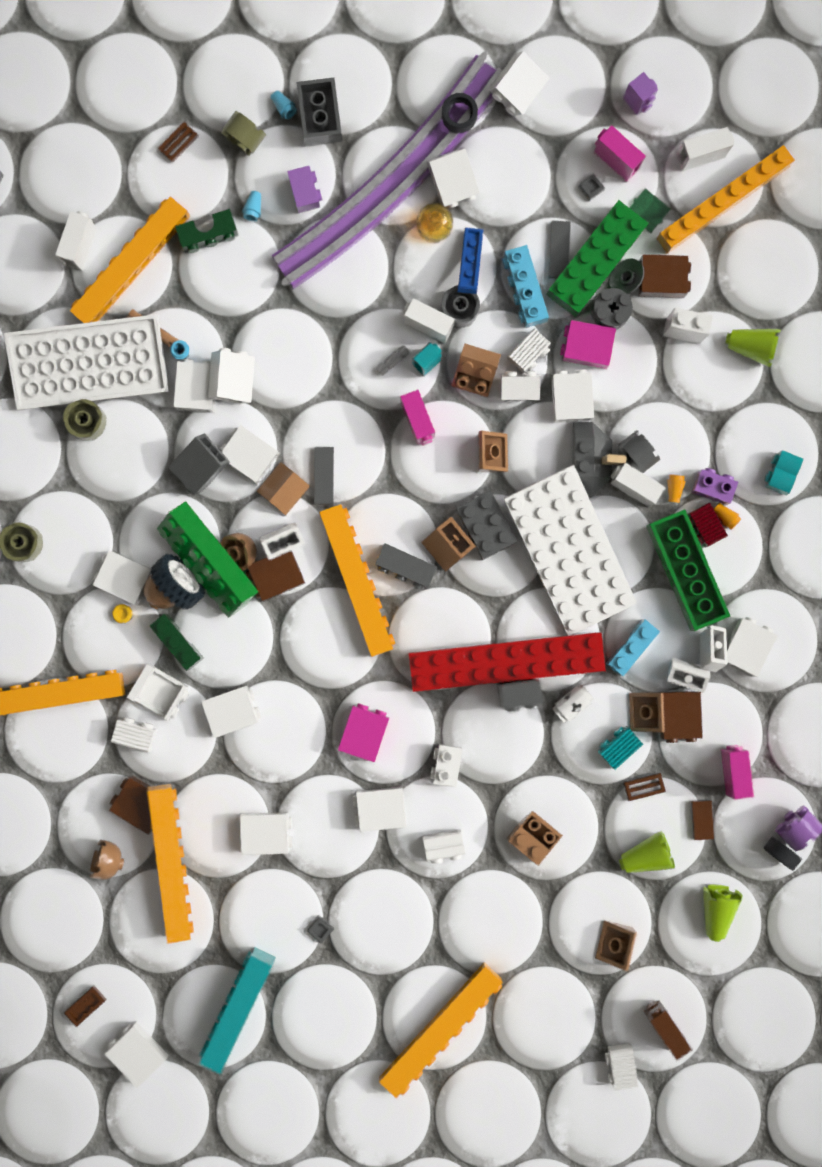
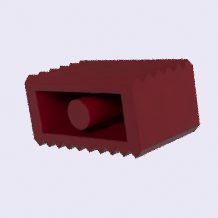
(707, 525)

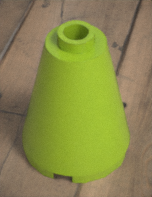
(754, 343)
(648, 855)
(720, 910)

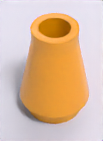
(675, 487)
(727, 516)

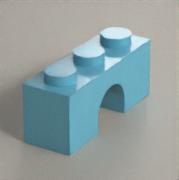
(633, 648)

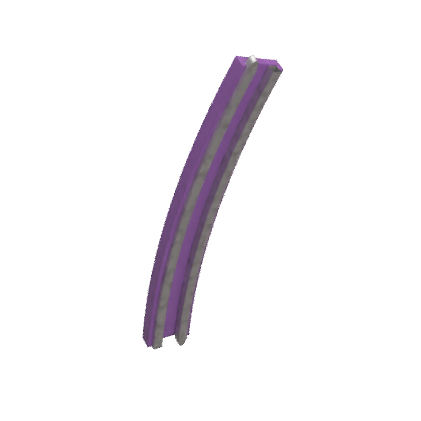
(388, 186)

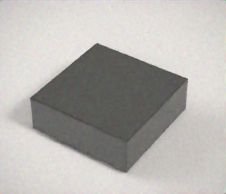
(591, 187)
(320, 929)

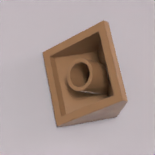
(492, 452)
(283, 488)
(646, 712)
(616, 944)

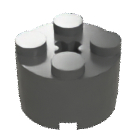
(621, 304)
(469, 312)
(638, 452)

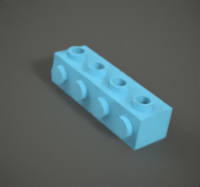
(526, 286)

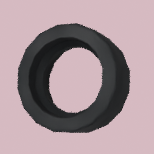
(459, 98)
(782, 853)

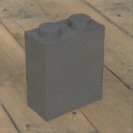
(199, 464)

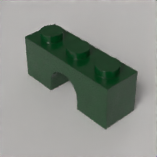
(222, 230)
(176, 643)

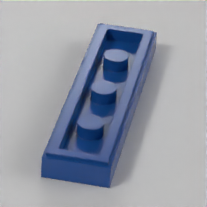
(470, 260)

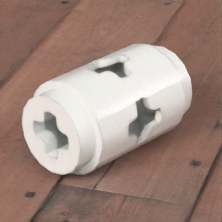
(578, 696)

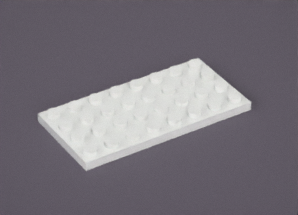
(86, 361)
(570, 550)

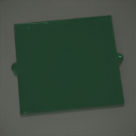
(650, 209)

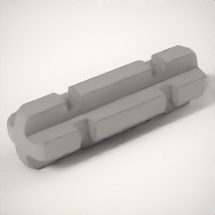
(393, 360)

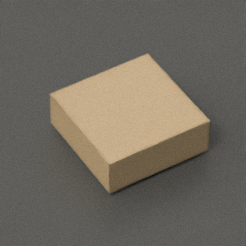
(614, 459)

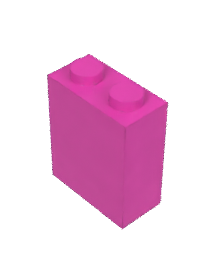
(618, 153)
(588, 344)
(417, 417)
(364, 732)
(737, 772)

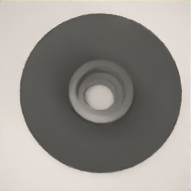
(626, 270)

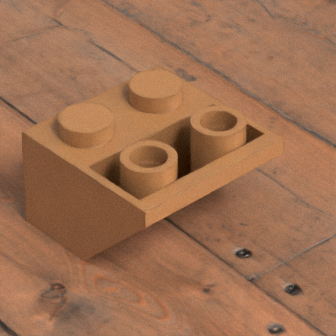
(476, 370)
(448, 544)
(534, 837)

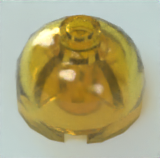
(434, 222)

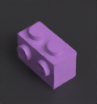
(641, 93)
(304, 189)
(714, 486)

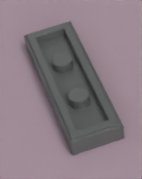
(559, 247)
(324, 476)

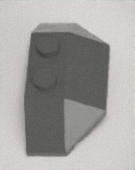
(588, 449)

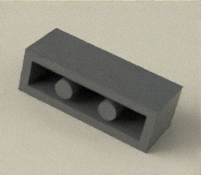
(405, 566)

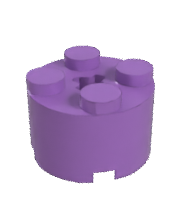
(799, 828)

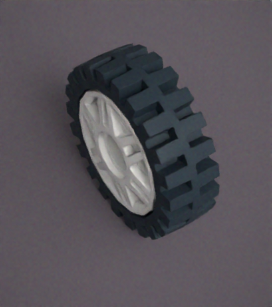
(177, 582)

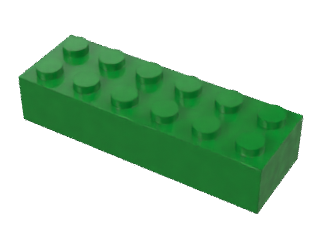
(597, 258)
(206, 559)
(688, 570)

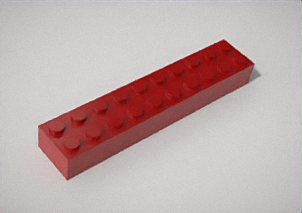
(507, 661)

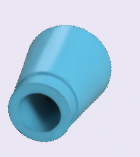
(284, 105)
(252, 208)
(177, 347)

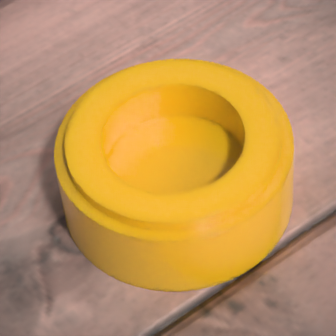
(122, 613)

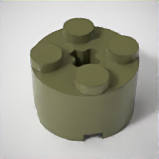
(243, 133)
(84, 409)
(20, 531)

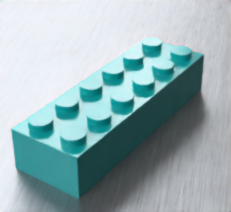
(234, 1015)

